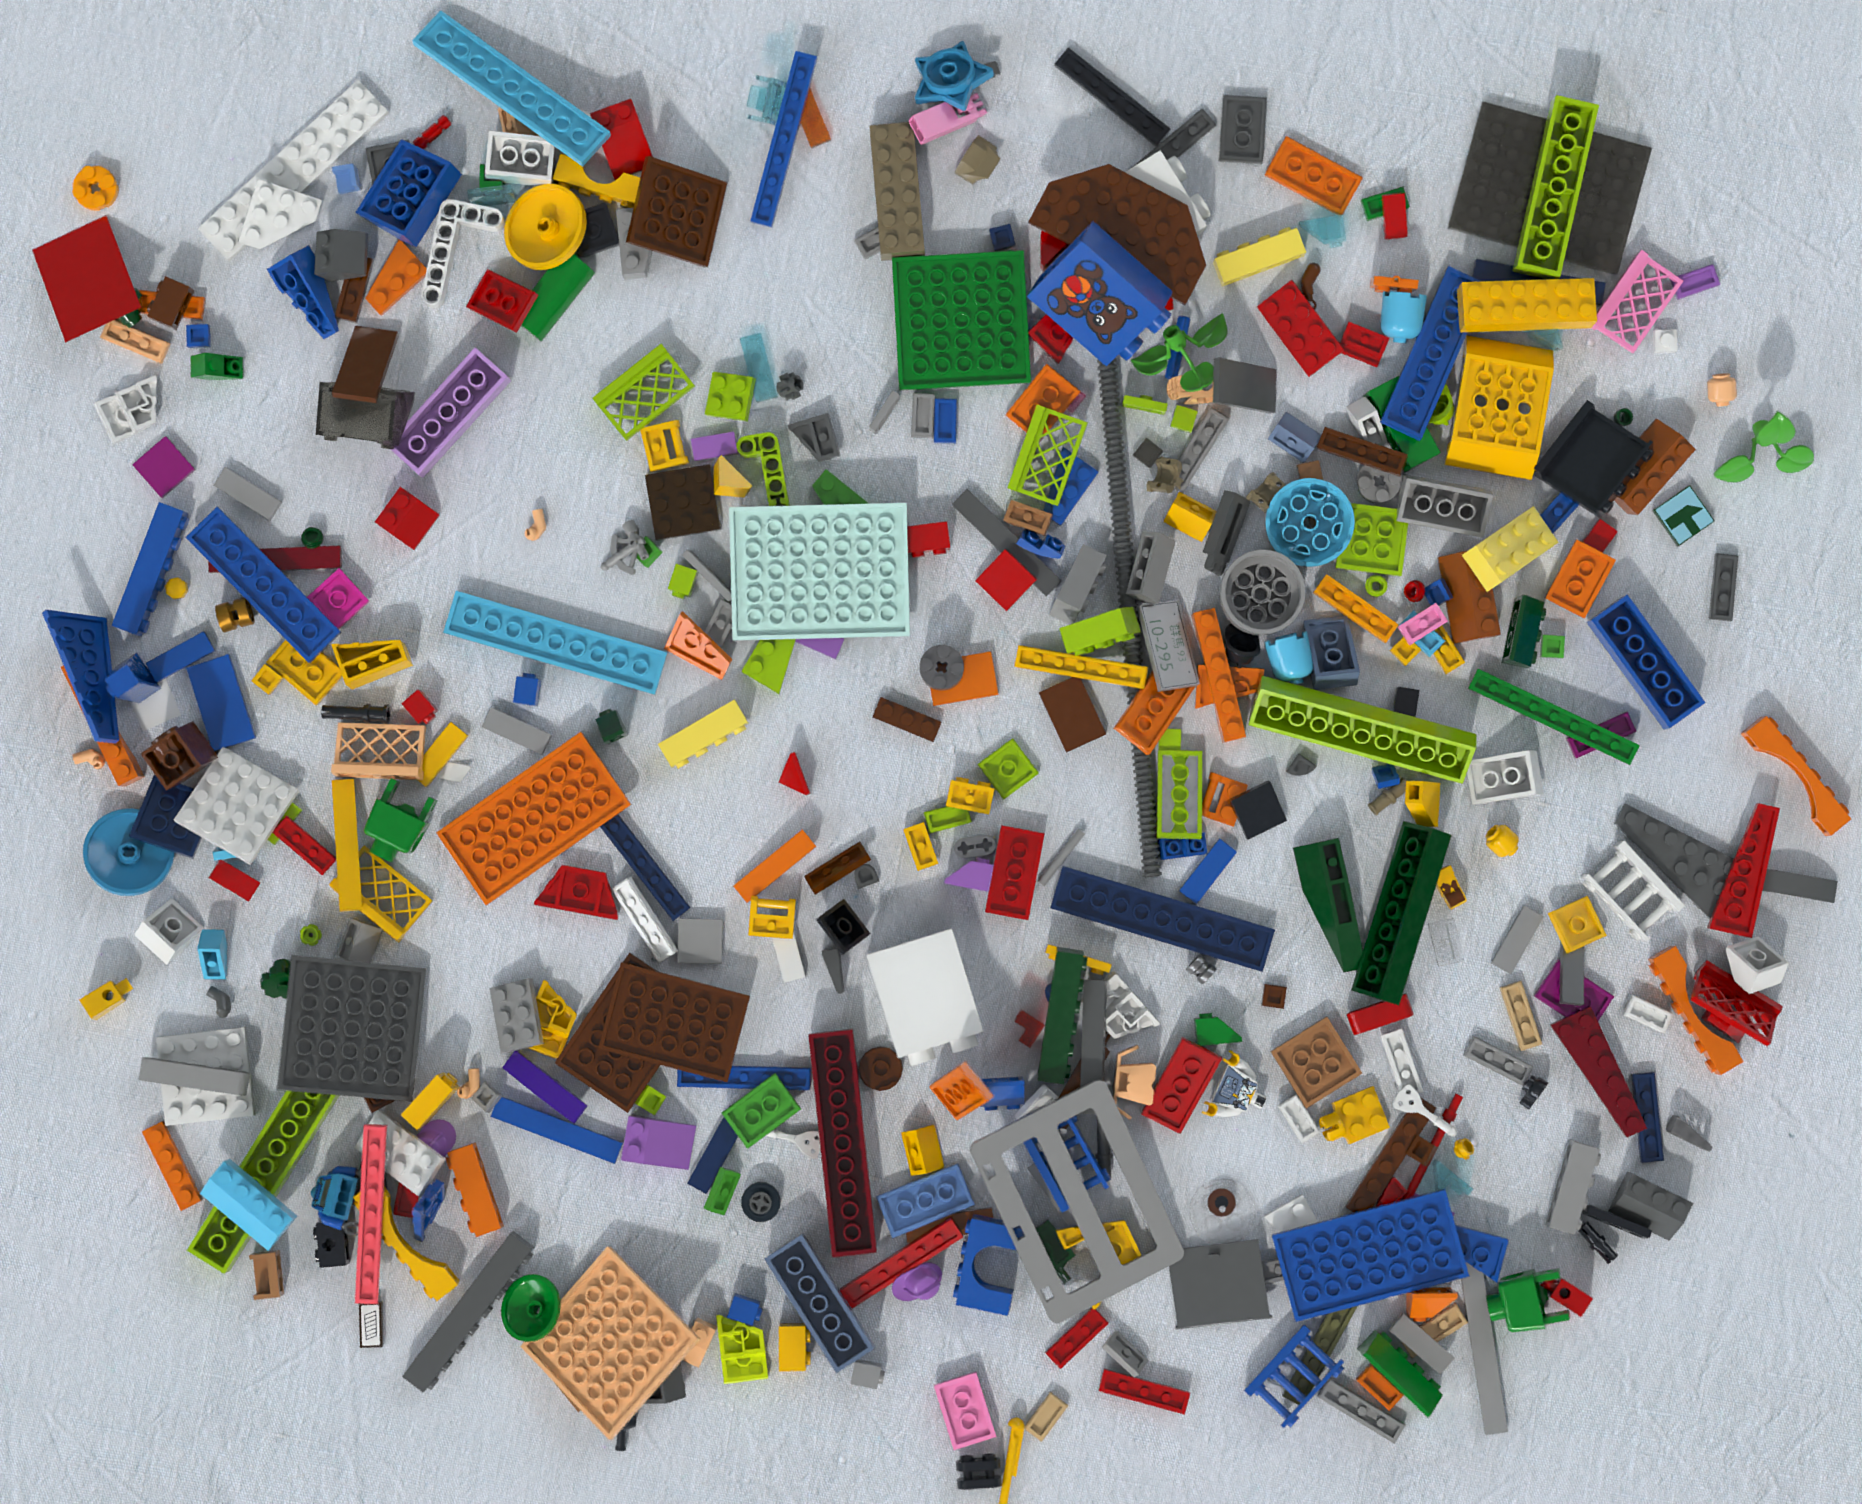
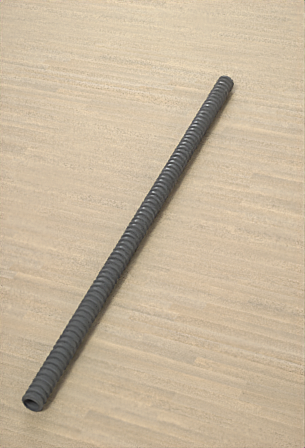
(1125, 566)

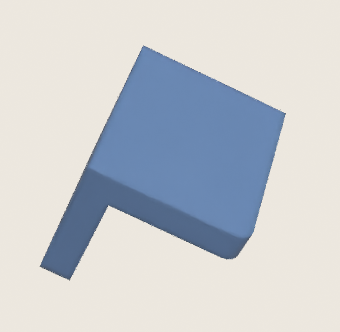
(347, 178)

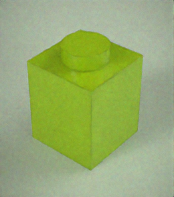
(682, 581)

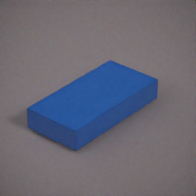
(945, 421)

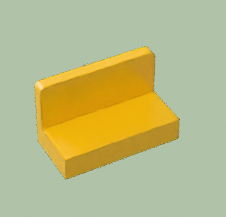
(1190, 516)
(922, 1150)

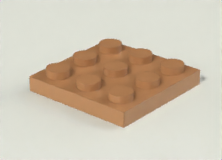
(1316, 1062)

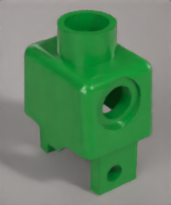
(396, 826)
(1523, 1301)

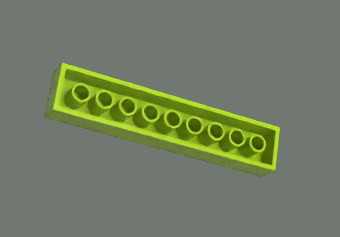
(1362, 729)
(270, 1164)

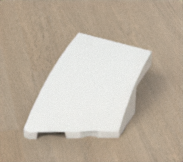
(129, 410)
(1124, 1009)

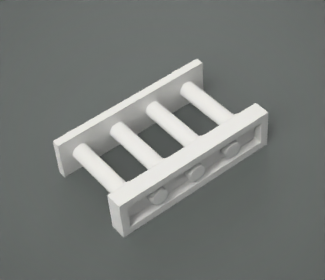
(1653, 886)

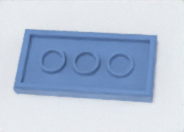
(925, 1200)

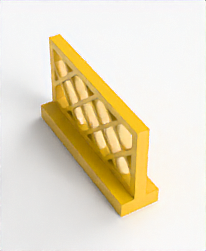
(374, 913)

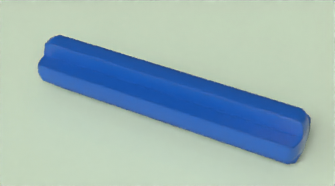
(1176, 357)

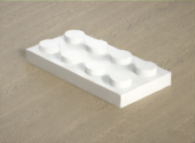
(406, 1155)

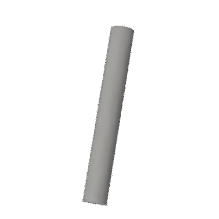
(1060, 858)

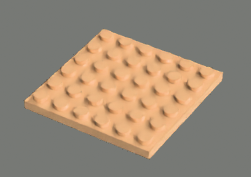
(612, 1343)

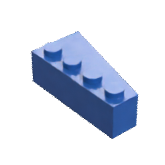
(131, 680)

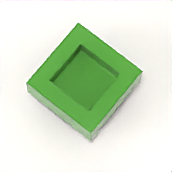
(652, 550)
(1552, 646)

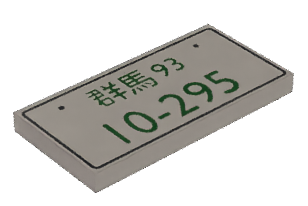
(1168, 645)

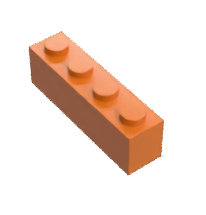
(475, 1189)

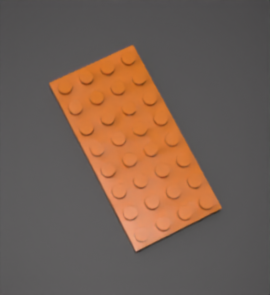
(533, 818)

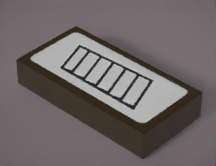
(371, 1325)

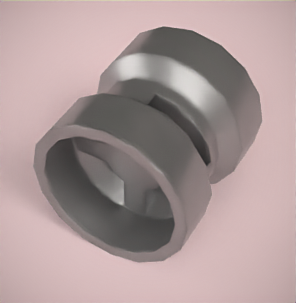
(1201, 969)

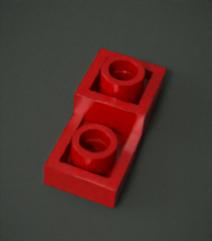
(234, 880)

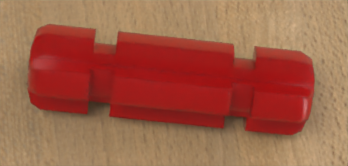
(432, 132)

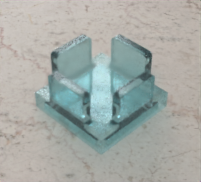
(766, 99)

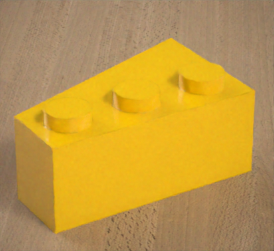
(370, 661)

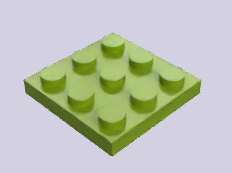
(1376, 542)

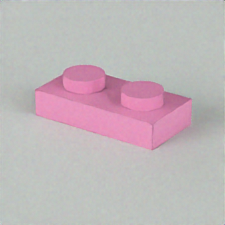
(1422, 624)

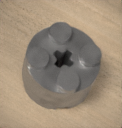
(940, 680)

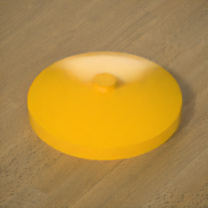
(545, 226)

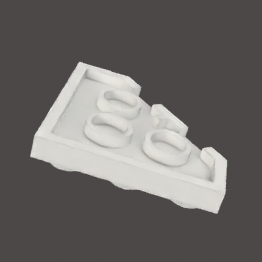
(276, 213)

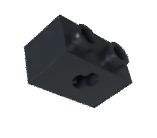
(334, 1256)

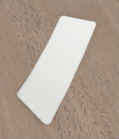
(453, 772)

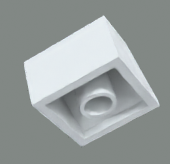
(168, 931)
(1755, 964)

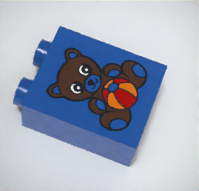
(1102, 295)

